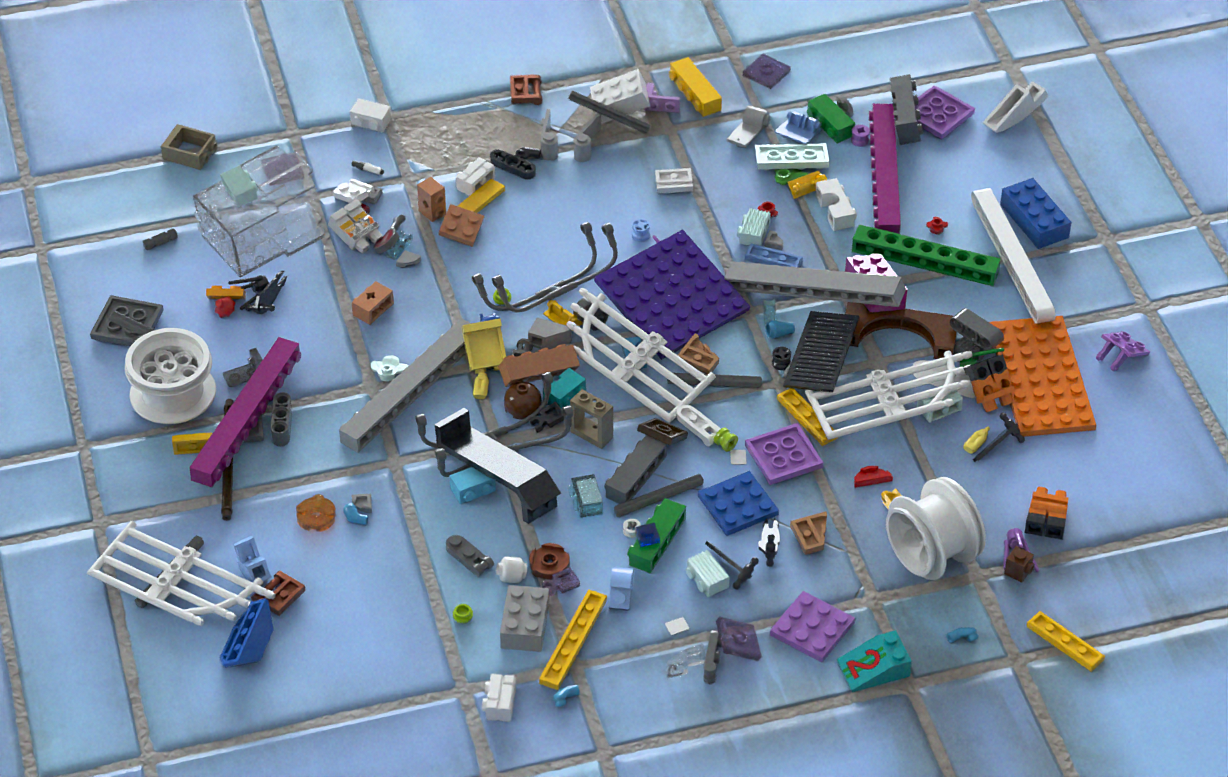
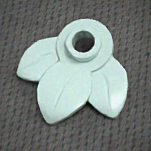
(388, 367)

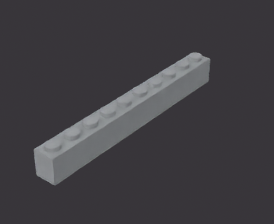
(816, 283)
(404, 389)

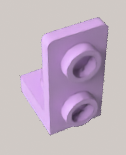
(661, 103)

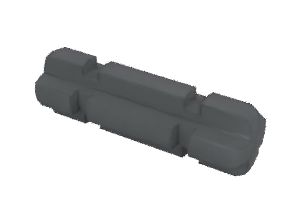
(160, 239)

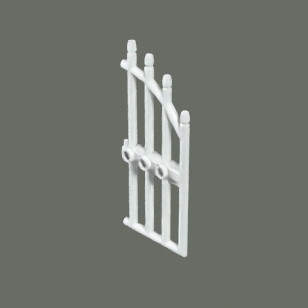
(636, 359)
(887, 397)
(172, 575)

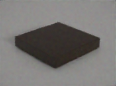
(662, 431)

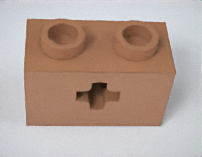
(431, 199)
(372, 302)

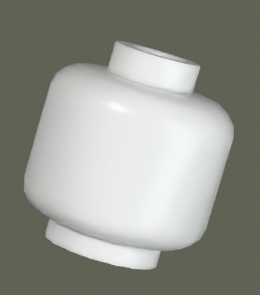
(511, 569)

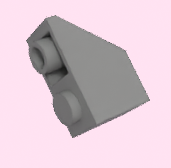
(548, 334)

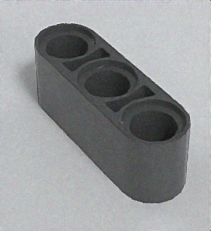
(976, 329)
(281, 419)

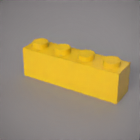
(695, 87)

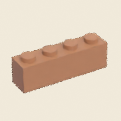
(530, 365)

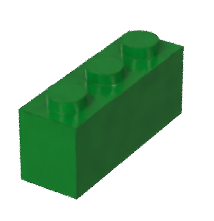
(832, 118)

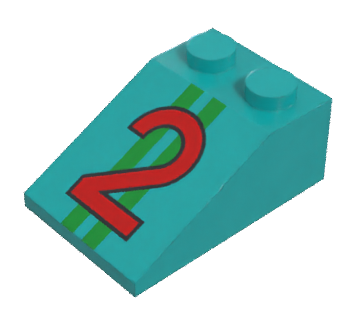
(876, 662)

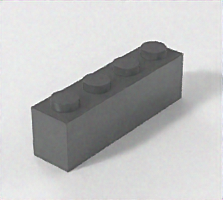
(635, 470)

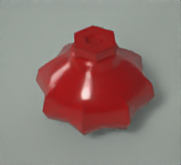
(225, 306)

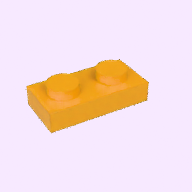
(217, 292)

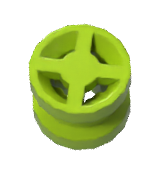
(725, 439)

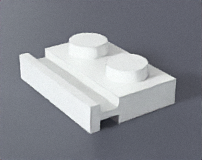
(674, 180)
(353, 191)

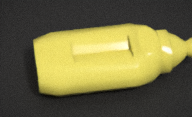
(481, 386)
(976, 440)

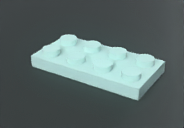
(791, 156)

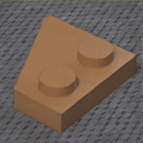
(699, 355)
(810, 532)

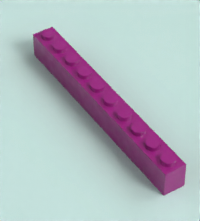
(885, 168)
(244, 412)

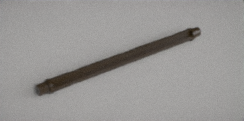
(227, 480)

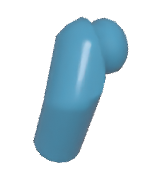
(565, 692)

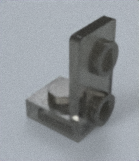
(243, 373)

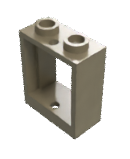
(189, 135)
(594, 433)

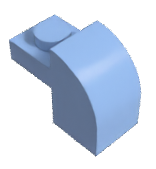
(250, 561)
(620, 587)

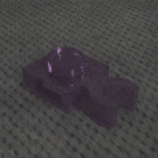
(563, 581)

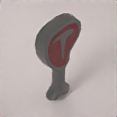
(390, 236)

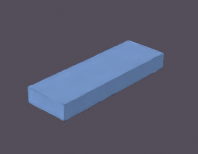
(772, 257)

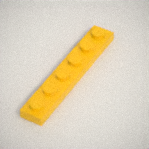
(573, 639)

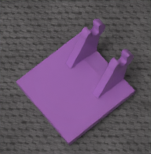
(1123, 341)

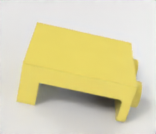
(484, 345)

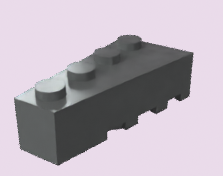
(905, 109)

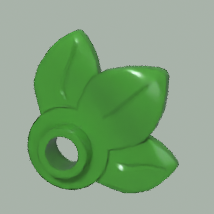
(784, 176)

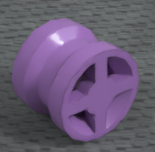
(860, 135)

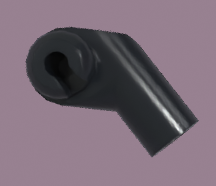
(526, 152)

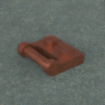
(519, 89)
(284, 595)

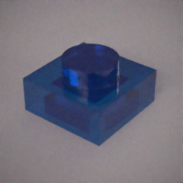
(647, 534)

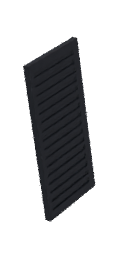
(821, 351)

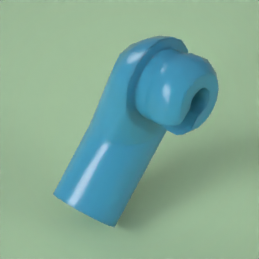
(353, 516)
(961, 632)

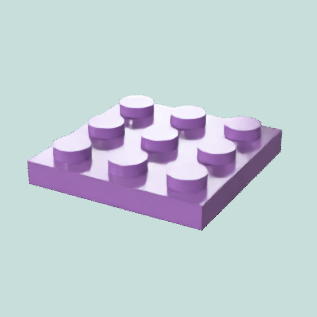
(942, 111)
(784, 454)
(812, 626)

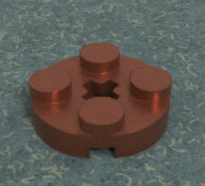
(548, 551)

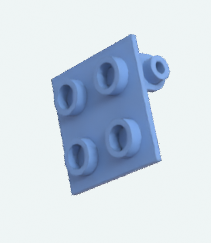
(799, 128)

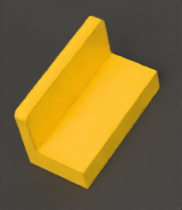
(189, 443)

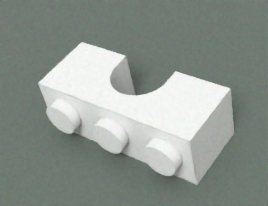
(840, 212)

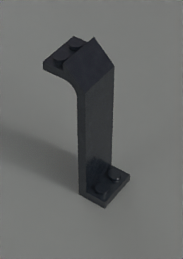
(527, 479)

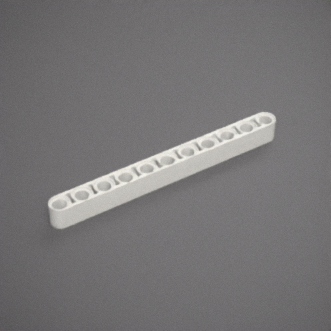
(1013, 256)

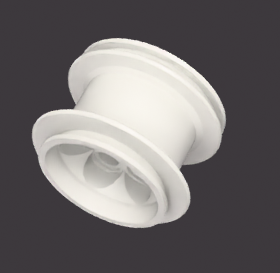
(170, 376)
(935, 528)

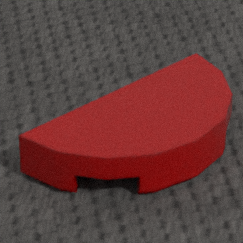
(872, 475)

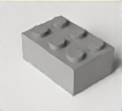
(524, 618)

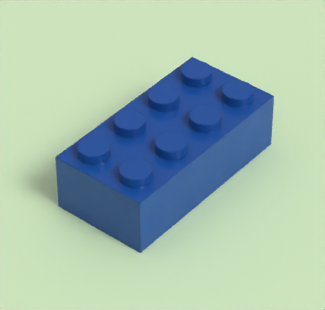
(1035, 213)

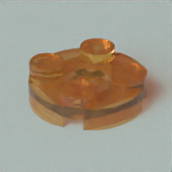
(316, 504)

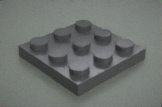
(140, 311)

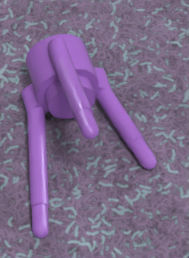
(1014, 539)

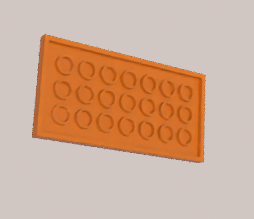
(1045, 378)

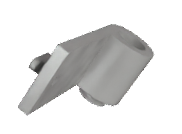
(753, 123)
(583, 139)
(548, 140)

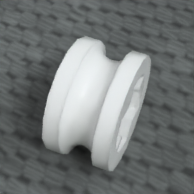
(630, 523)

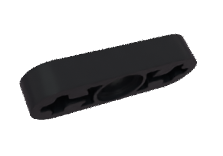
(523, 168)

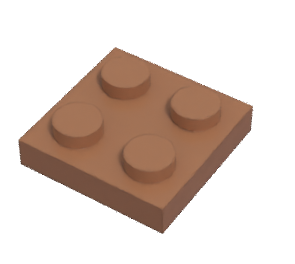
(461, 225)

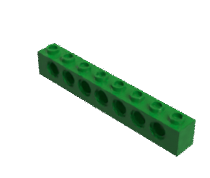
(926, 255)

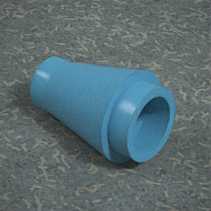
(777, 329)

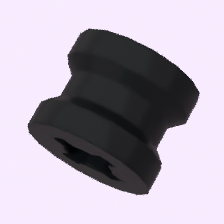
(781, 358)

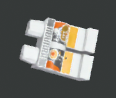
(355, 226)

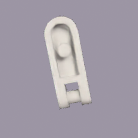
(697, 423)

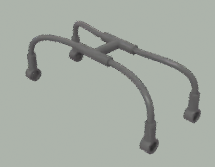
(556, 289)
(441, 455)

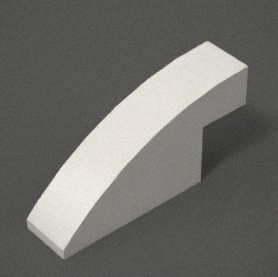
(1016, 107)

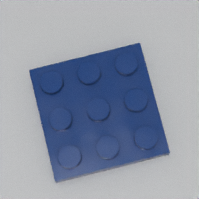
(738, 503)

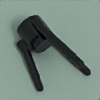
(257, 284)

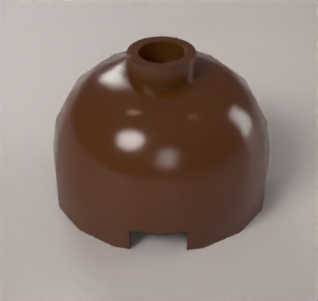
(522, 400)

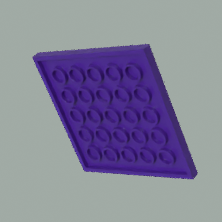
(672, 291)

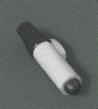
(367, 167)

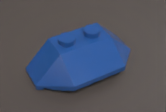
(249, 635)

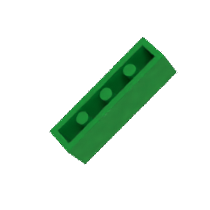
(668, 520)

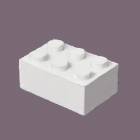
(622, 93)

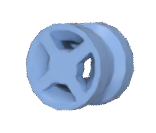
(641, 229)

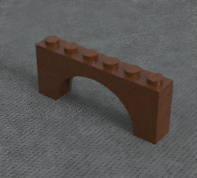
(931, 326)

